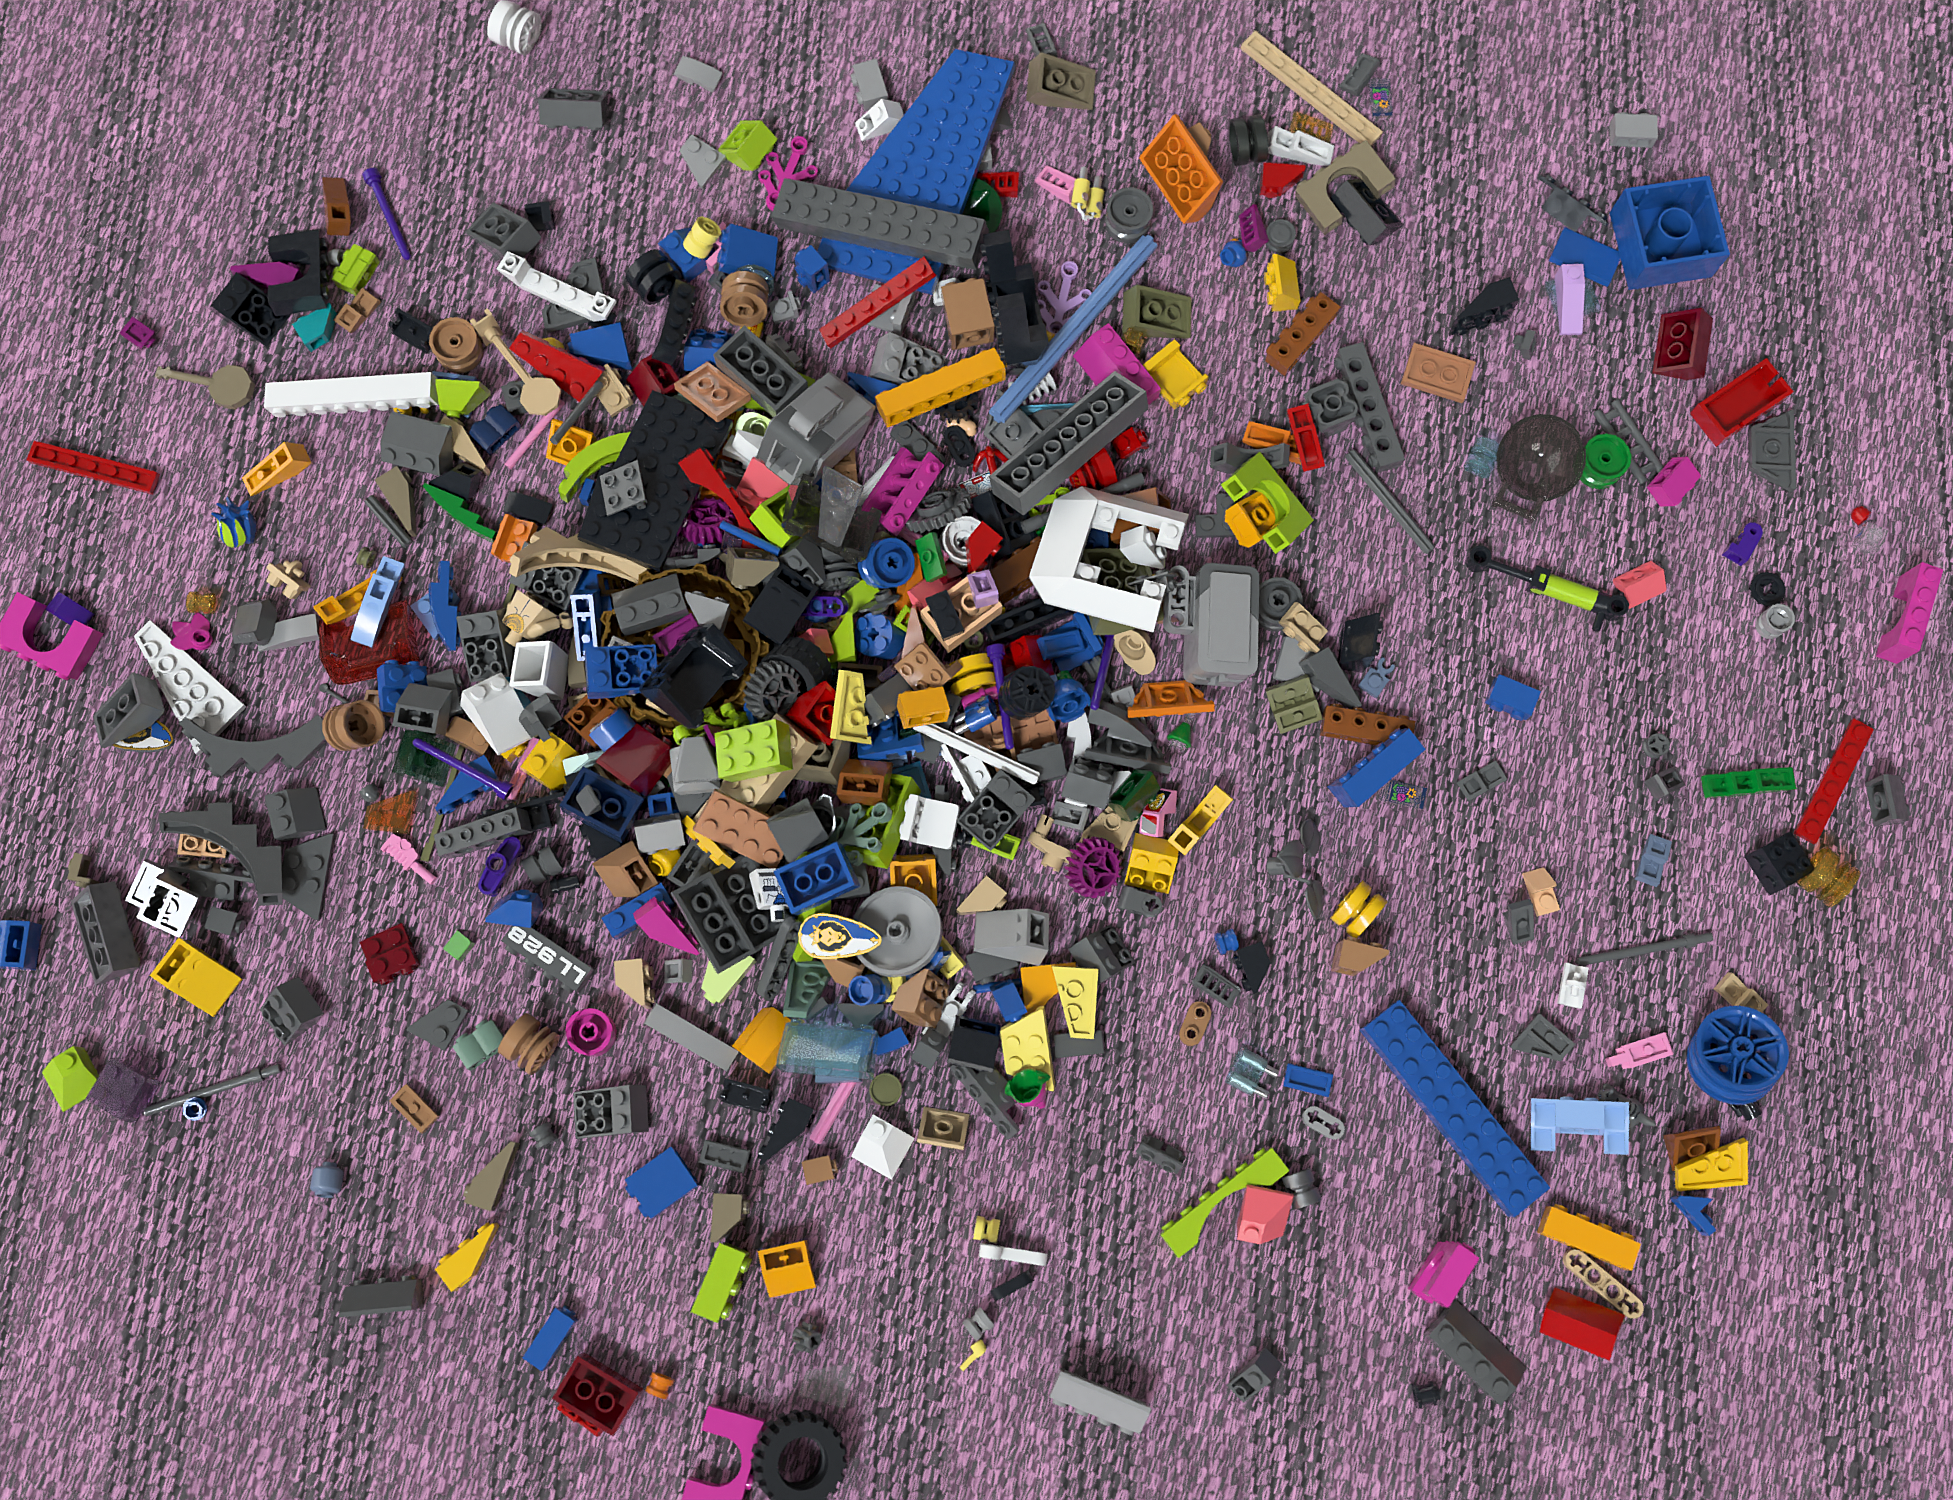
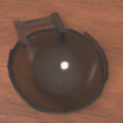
(1538, 462)

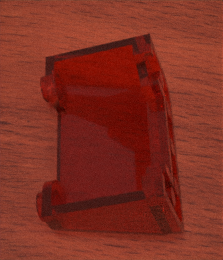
(353, 662)

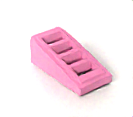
(1063, 193)

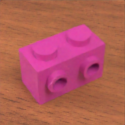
(1674, 481)

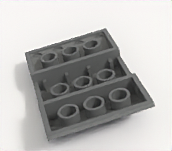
(725, 913)

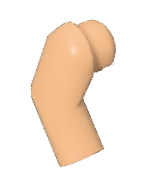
(969, 426)

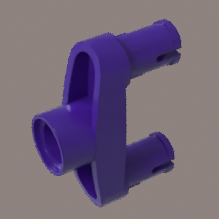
(492, 879)

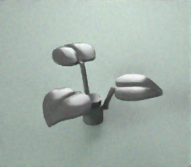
(1290, 865)

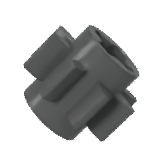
(806, 1337)

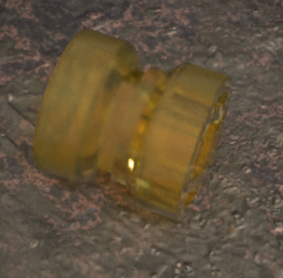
(201, 602)

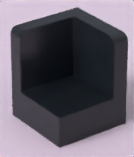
(540, 215)

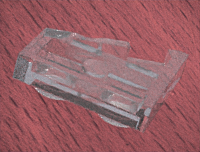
(829, 1384)

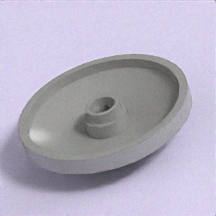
(908, 930)

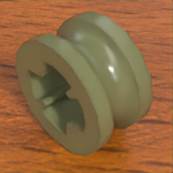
(366, 557)
(974, 647)

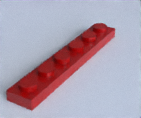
(877, 302)
(93, 467)
(1833, 781)

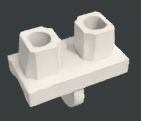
(1572, 985)

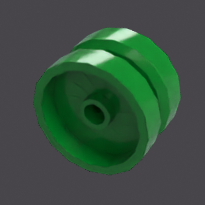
(1606, 461)

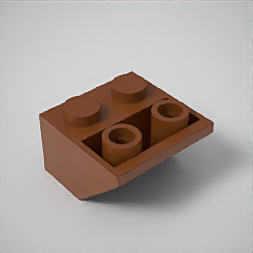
(588, 714)
(864, 782)

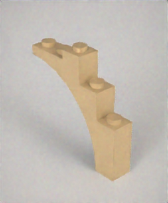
(555, 550)

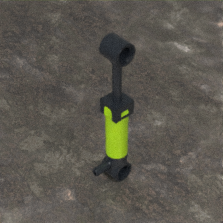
(1543, 582)

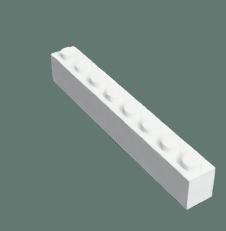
(351, 394)

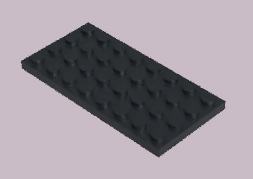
(659, 439)

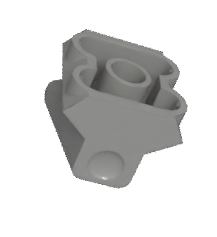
(694, 767)

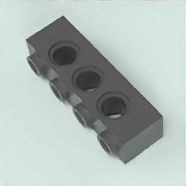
(482, 833)

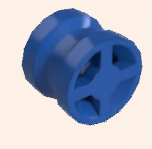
(1226, 941)

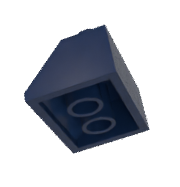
(617, 803)

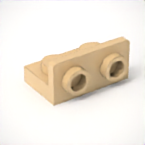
(613, 394)
(1303, 627)

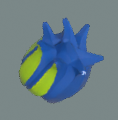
(235, 524)

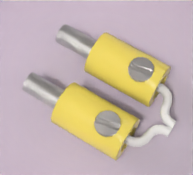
(1087, 198)

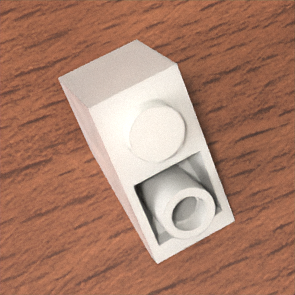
(879, 119)
(1141, 548)

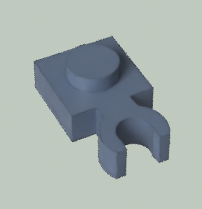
(1375, 680)

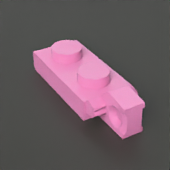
(1641, 1052)

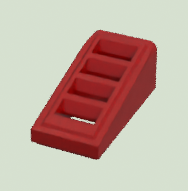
(1002, 176)

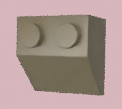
(749, 566)
(727, 1214)

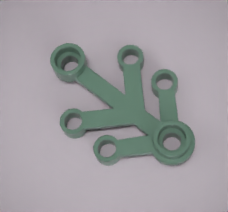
(880, 813)

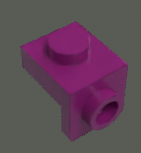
(138, 334)

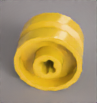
(974, 675)
(1360, 911)

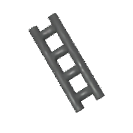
(1631, 428)

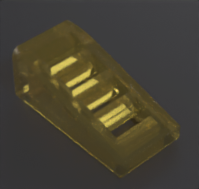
(1299, 118)

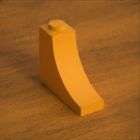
(1039, 985)

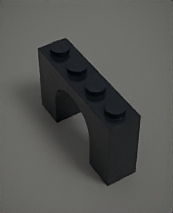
(311, 290)

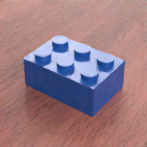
(816, 878)

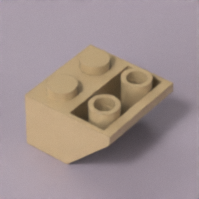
(634, 979)

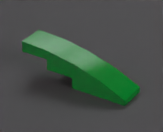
(457, 509)
(1748, 782)

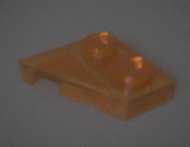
(391, 814)

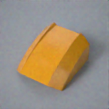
(1250, 519)
(915, 872)
(762, 1038)

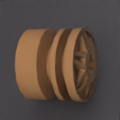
(353, 725)
(525, 1041)

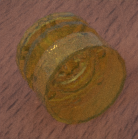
(1832, 880)

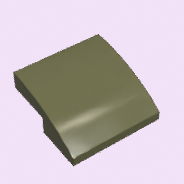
(1293, 704)

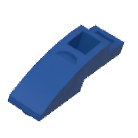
(442, 614)

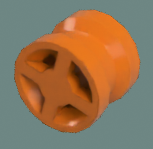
(659, 1385)

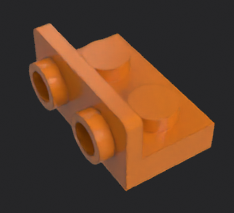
(511, 537)

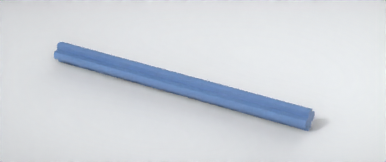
(1073, 329)

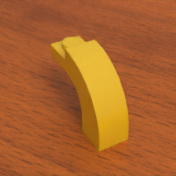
(1200, 820)

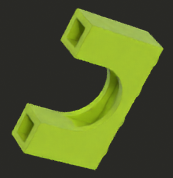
(1290, 515)

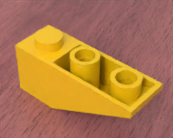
(465, 1263)

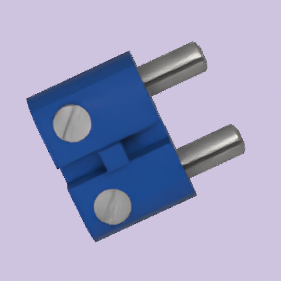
(977, 715)

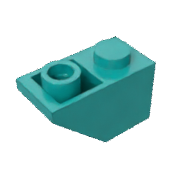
(316, 327)

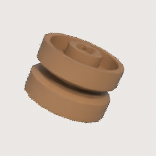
(744, 298)
(456, 345)

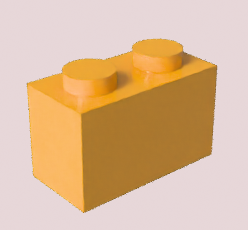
(923, 707)

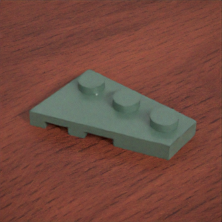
(804, 987)

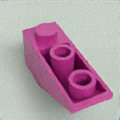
(661, 926)

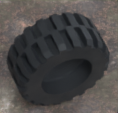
(778, 1435)

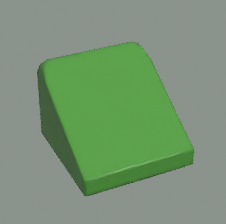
(459, 946)

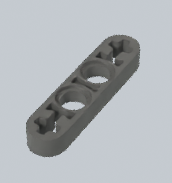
(772, 981)

